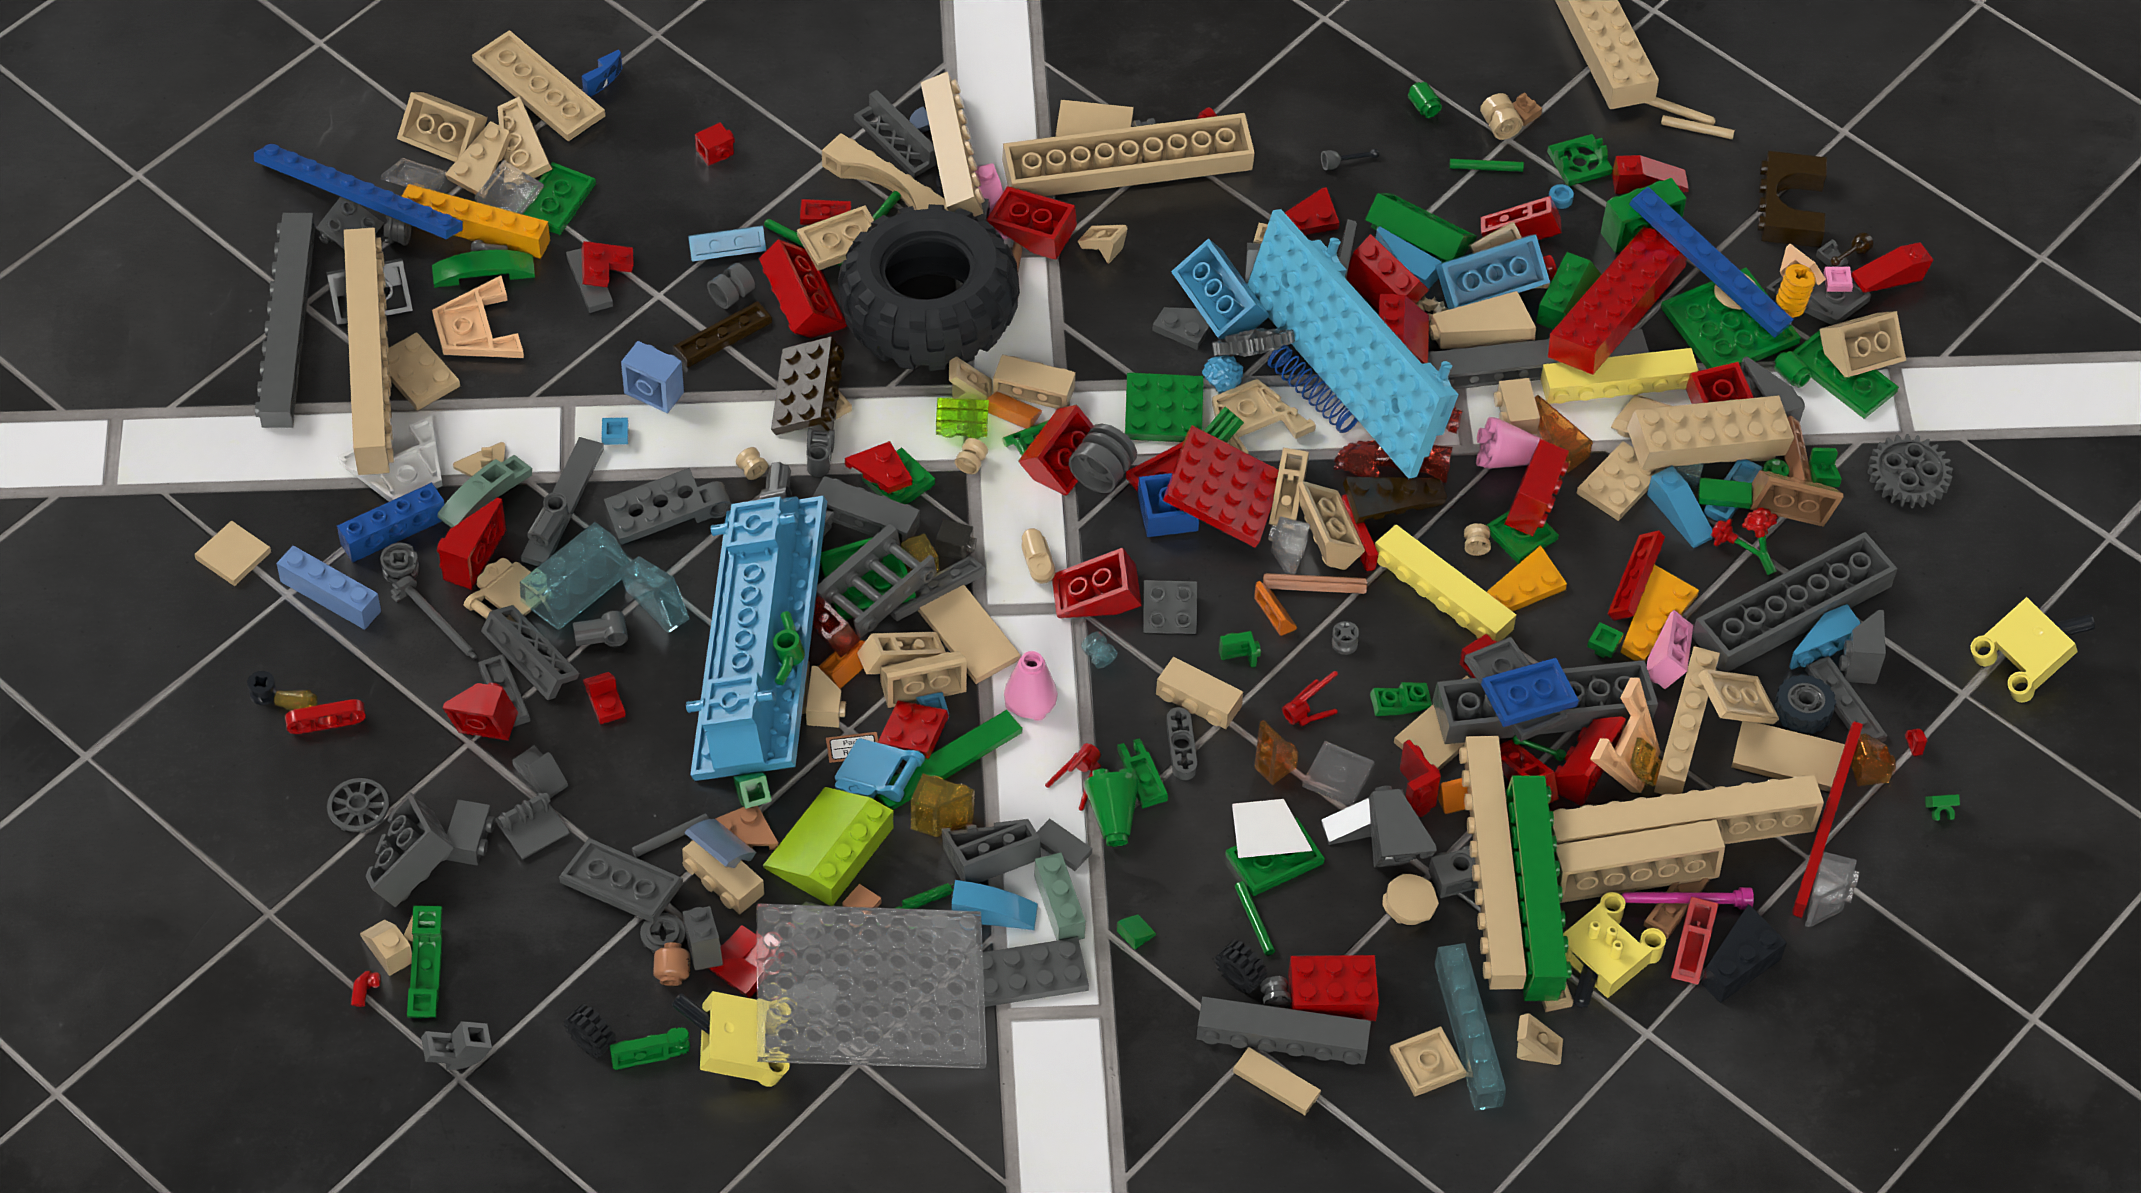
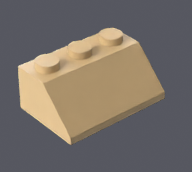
(439, 126)
(1864, 343)
(1330, 525)
(923, 677)

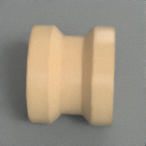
(751, 463)
(1477, 539)

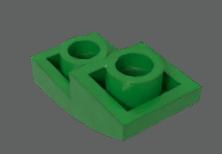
(1402, 700)

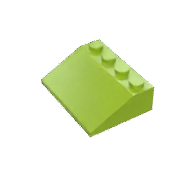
(831, 843)

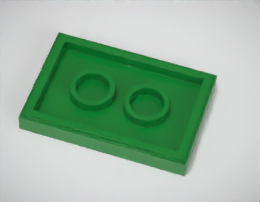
(560, 197)
(1268, 871)

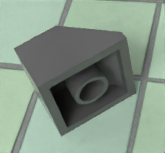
(1865, 651)

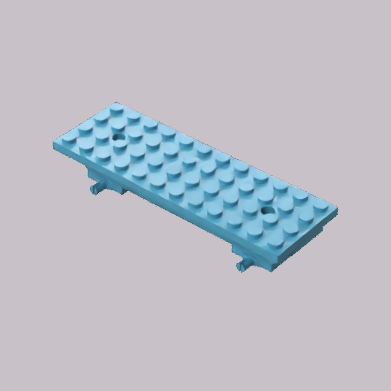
(1350, 345)

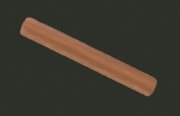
(1315, 583)

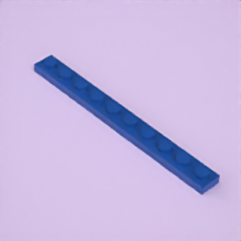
(358, 191)

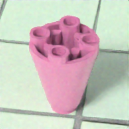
(1504, 445)
(1030, 688)

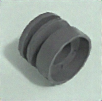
(1102, 458)

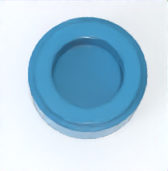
(1562, 196)

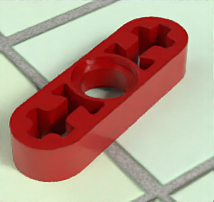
(313, 719)

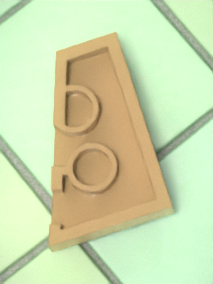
(480, 158)

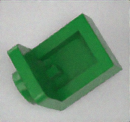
(1823, 467)
(1239, 645)

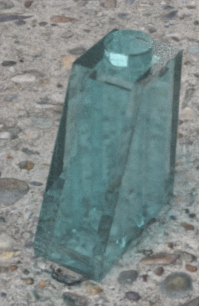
(655, 592)

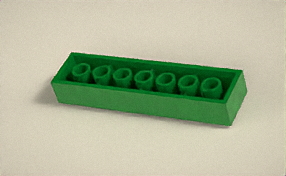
(1537, 888)

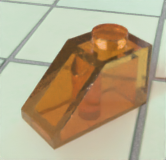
(1872, 761)

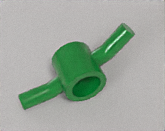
(788, 648)

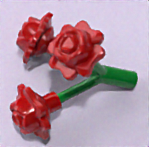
(1759, 522)

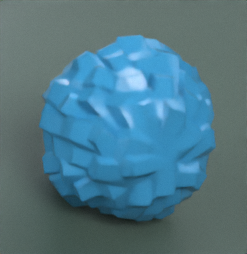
(1223, 373)

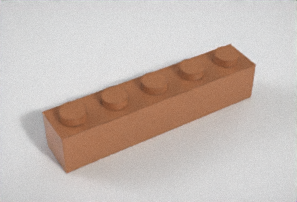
(1796, 456)

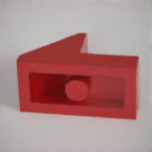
(604, 697)

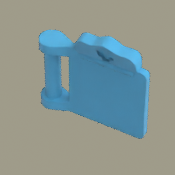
(871, 768)

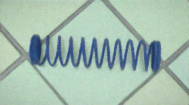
(1282, 360)

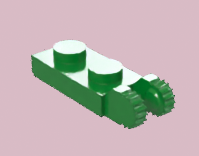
(1150, 786)
(649, 1049)

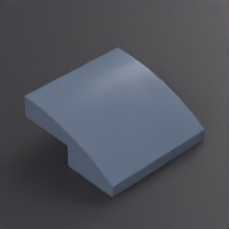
(720, 842)

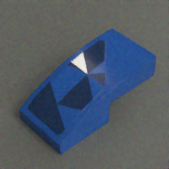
(601, 77)

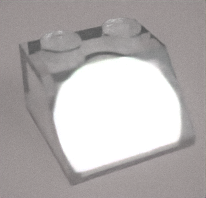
(1831, 887)

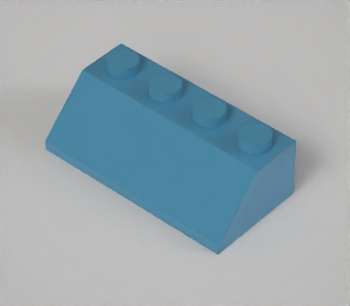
(1219, 291)

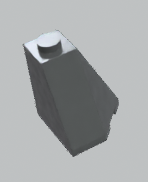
(1396, 829)

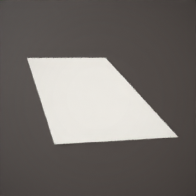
(1267, 829)

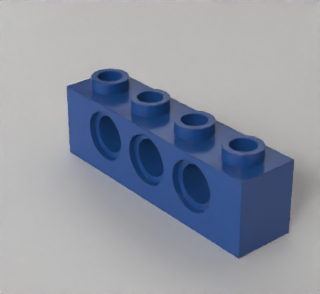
(390, 522)

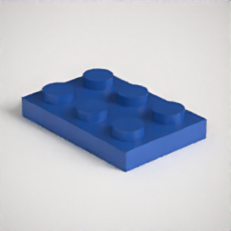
(1529, 692)

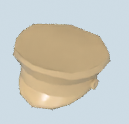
(1410, 899)

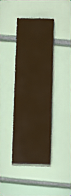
(722, 334)

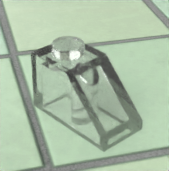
(1289, 543)

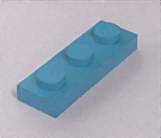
(727, 243)
(1741, 471)

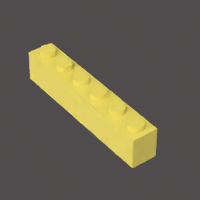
(1619, 376)
(1444, 585)

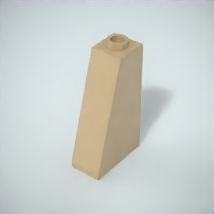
(1483, 323)

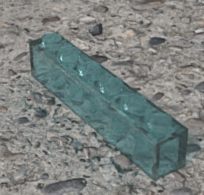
(1470, 1027)

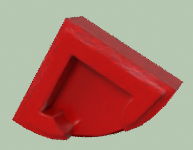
(1916, 740)

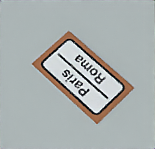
(840, 746)

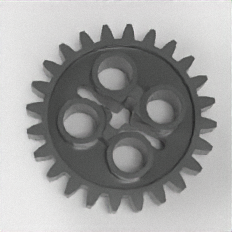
(1253, 342)
(1910, 470)

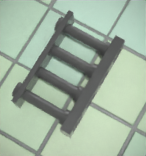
(869, 559)

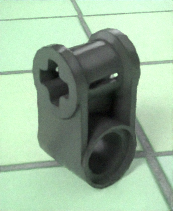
(819, 451)

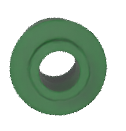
(1424, 99)
(1792, 369)

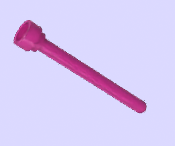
(1739, 898)

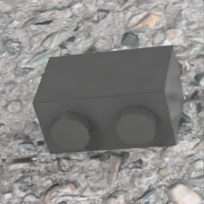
(469, 831)
(702, 938)

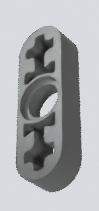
(1177, 753)

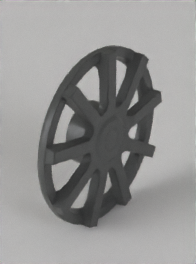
(358, 805)

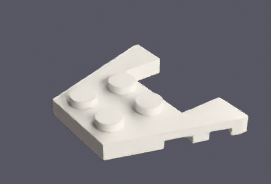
(410, 468)

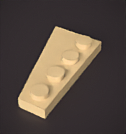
(524, 147)

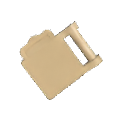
(500, 587)

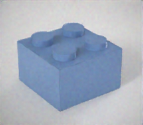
(652, 376)

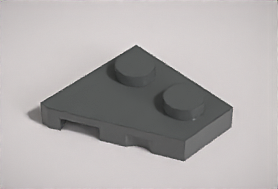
(1182, 325)

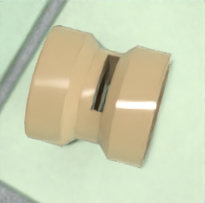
(971, 456)

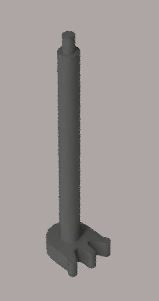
(405, 587)

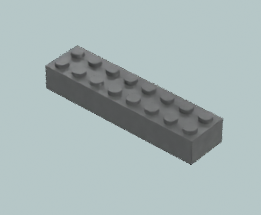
(1794, 602)
(1466, 710)

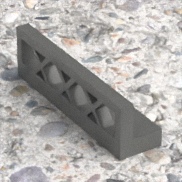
(903, 133)
(524, 651)

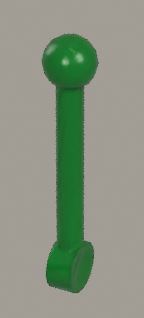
(1559, 754)

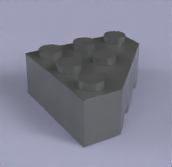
(408, 850)

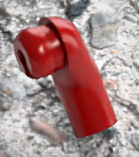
(361, 986)

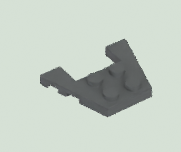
(1824, 305)

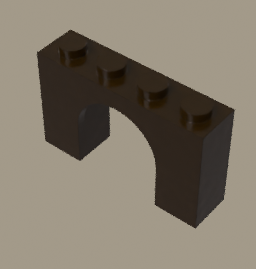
(1779, 221)

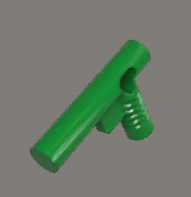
(1025, 437)

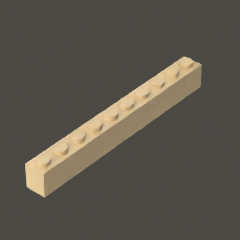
(1494, 863)

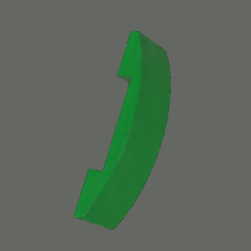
(482, 263)
(426, 962)

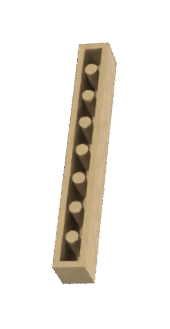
(952, 144)

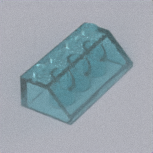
(574, 576)

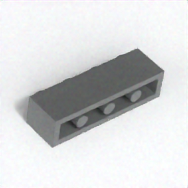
(867, 511)

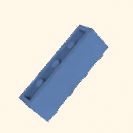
(328, 587)

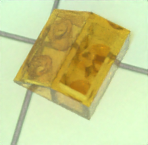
(940, 806)

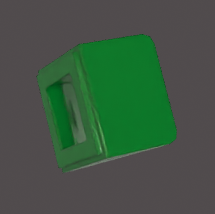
(1135, 931)

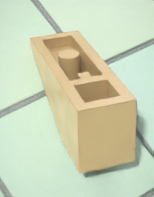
(1290, 474)
(889, 648)

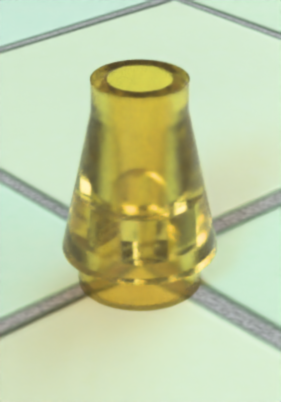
(295, 699)

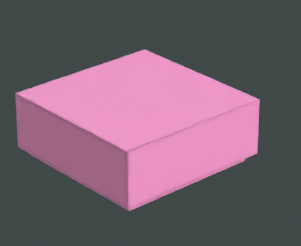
(1838, 279)

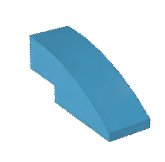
(996, 905)

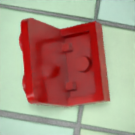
(1422, 779)

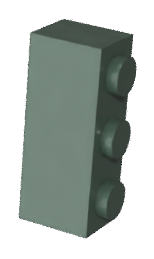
(1059, 897)

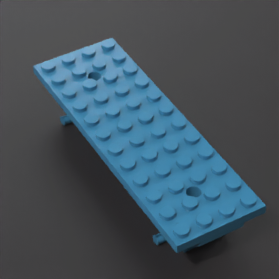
(764, 569)

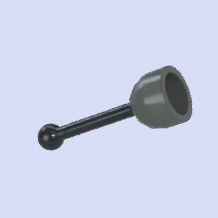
(1331, 159)

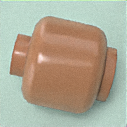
(671, 964)

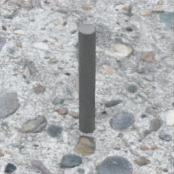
(666, 837)

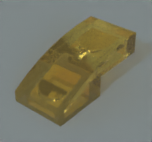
(1645, 763)

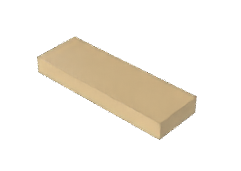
(1276, 1081)

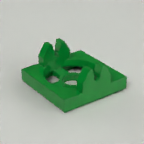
(1564, 166)

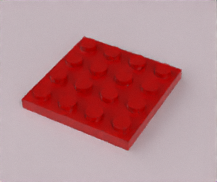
(1222, 486)

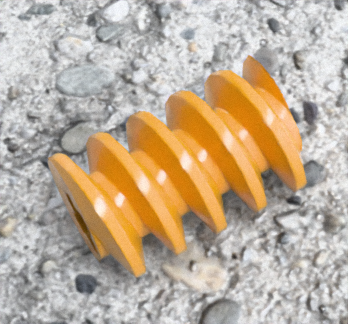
(1795, 289)

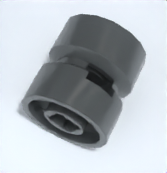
(728, 286)

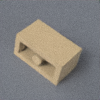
(1517, 404)

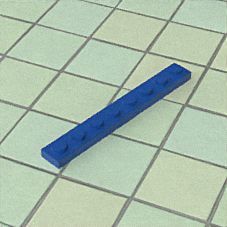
(1711, 262)

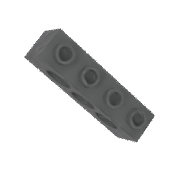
(1447, 878)

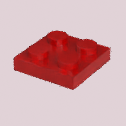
(914, 727)

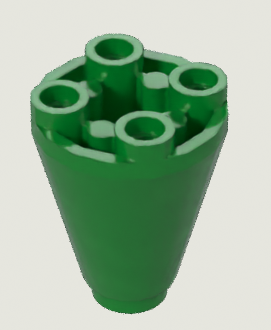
(1113, 803)

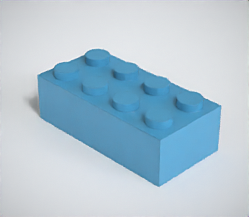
(1493, 272)

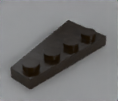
(1387, 495)

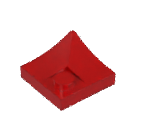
(739, 962)

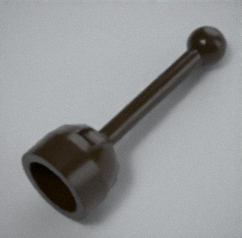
(1857, 246)

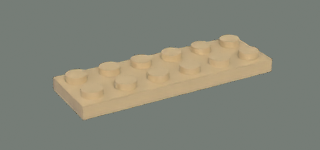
(538, 85)

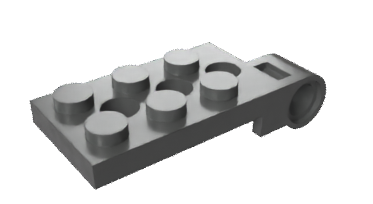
(704, 503)

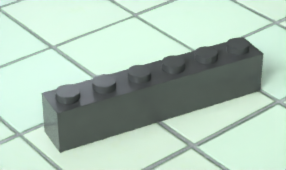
(1283, 1030)

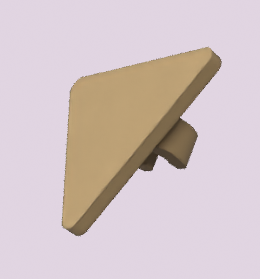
(476, 461)

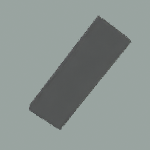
(595, 297)
(497, 671)

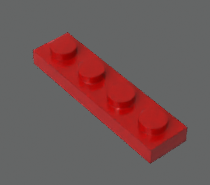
(1636, 575)

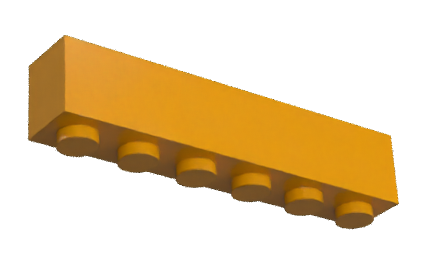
(487, 222)

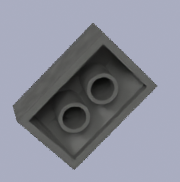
(396, 290)

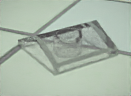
(415, 173)
(509, 189)

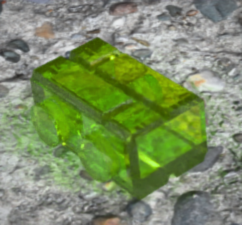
(962, 417)

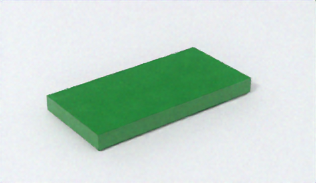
(1859, 392)

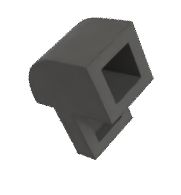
(459, 1049)

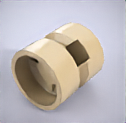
(1501, 116)

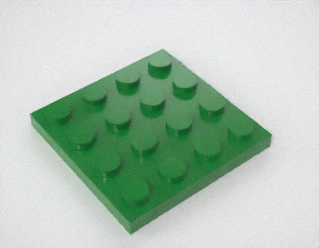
(1722, 333)

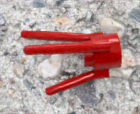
(1297, 709)
(1084, 760)

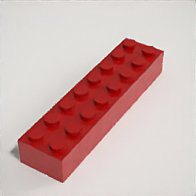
(1616, 301)

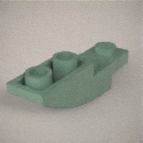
(483, 488)

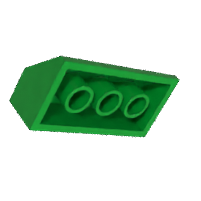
(1419, 227)

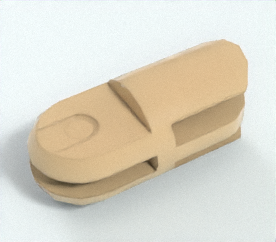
(1038, 556)

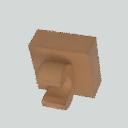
(1527, 108)

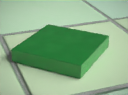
(1519, 544)

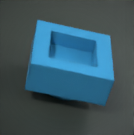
(614, 431)

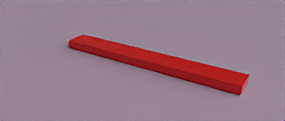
(1827, 819)

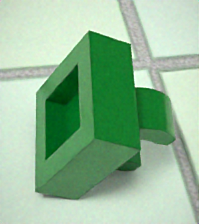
(1605, 640)
(1942, 803)

